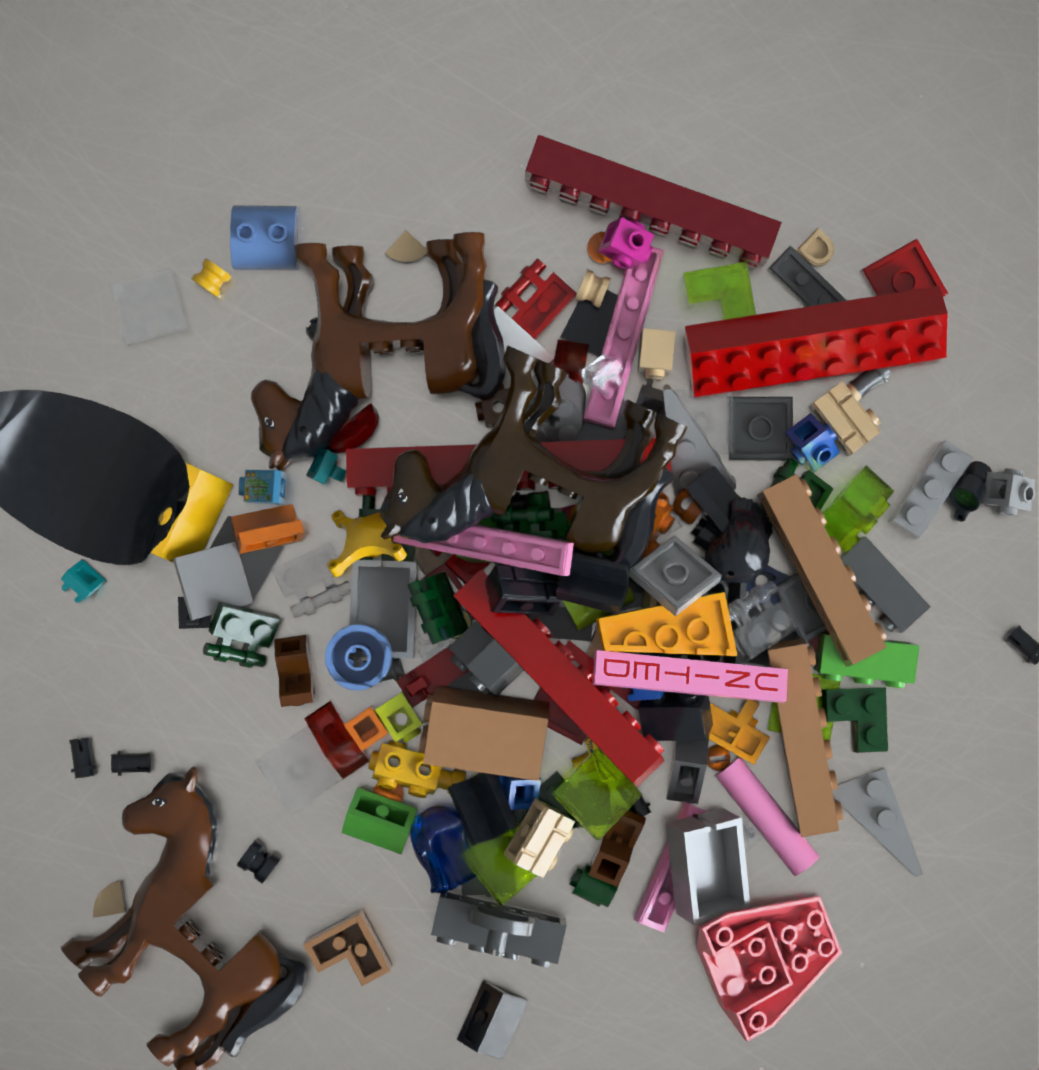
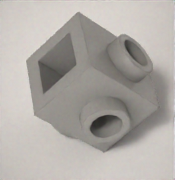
(1009, 491)

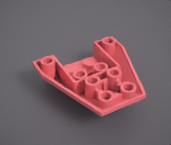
(766, 959)

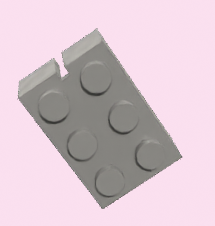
(383, 601)
(708, 865)

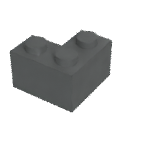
(486, 659)

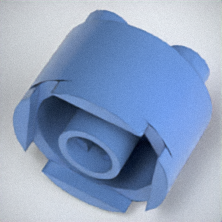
(344, 668)

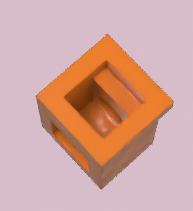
(366, 728)

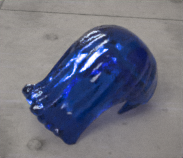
(438, 845)

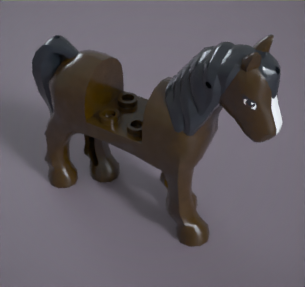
(614, 503)

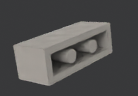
(930, 489)

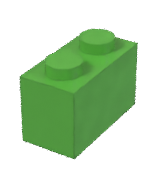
(379, 820)

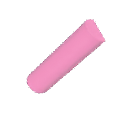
(767, 816)
(658, 900)

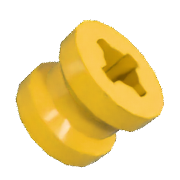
(211, 277)

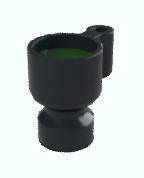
(969, 490)

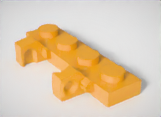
(738, 732)

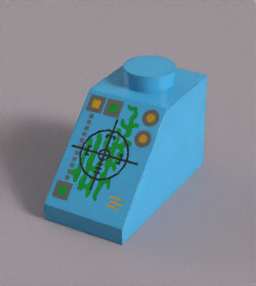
(263, 487)

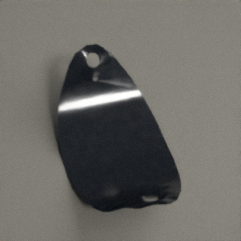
(88, 475)

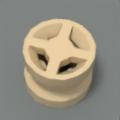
(593, 288)

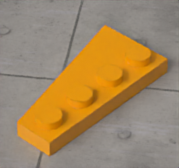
(697, 630)

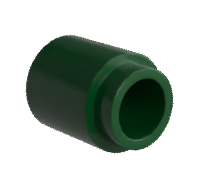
(592, 889)

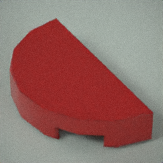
(355, 430)

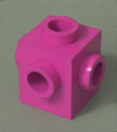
(626, 243)

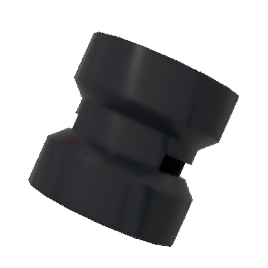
(258, 861)

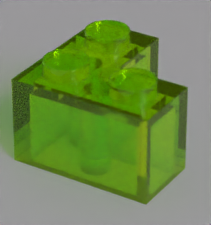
(722, 285)
(857, 507)

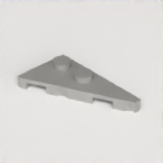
(693, 450)
(877, 810)

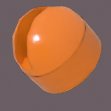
(717, 750)

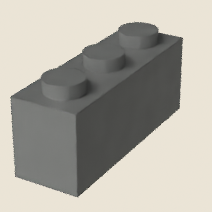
(884, 586)

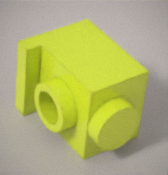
(388, 712)

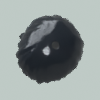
(744, 545)

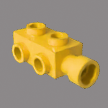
(408, 773)

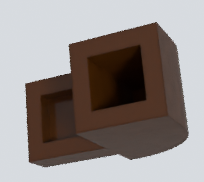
(294, 671)
(616, 849)

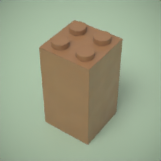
(484, 733)

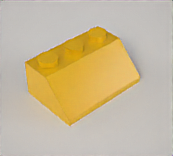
(198, 518)

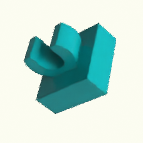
(324, 466)
(82, 580)

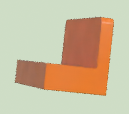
(266, 528)

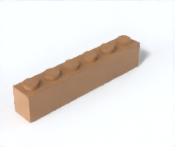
(822, 570)
(804, 741)

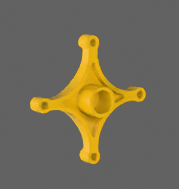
(362, 540)

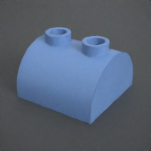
(263, 237)

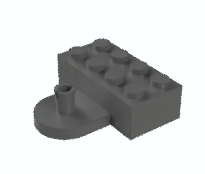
(499, 928)

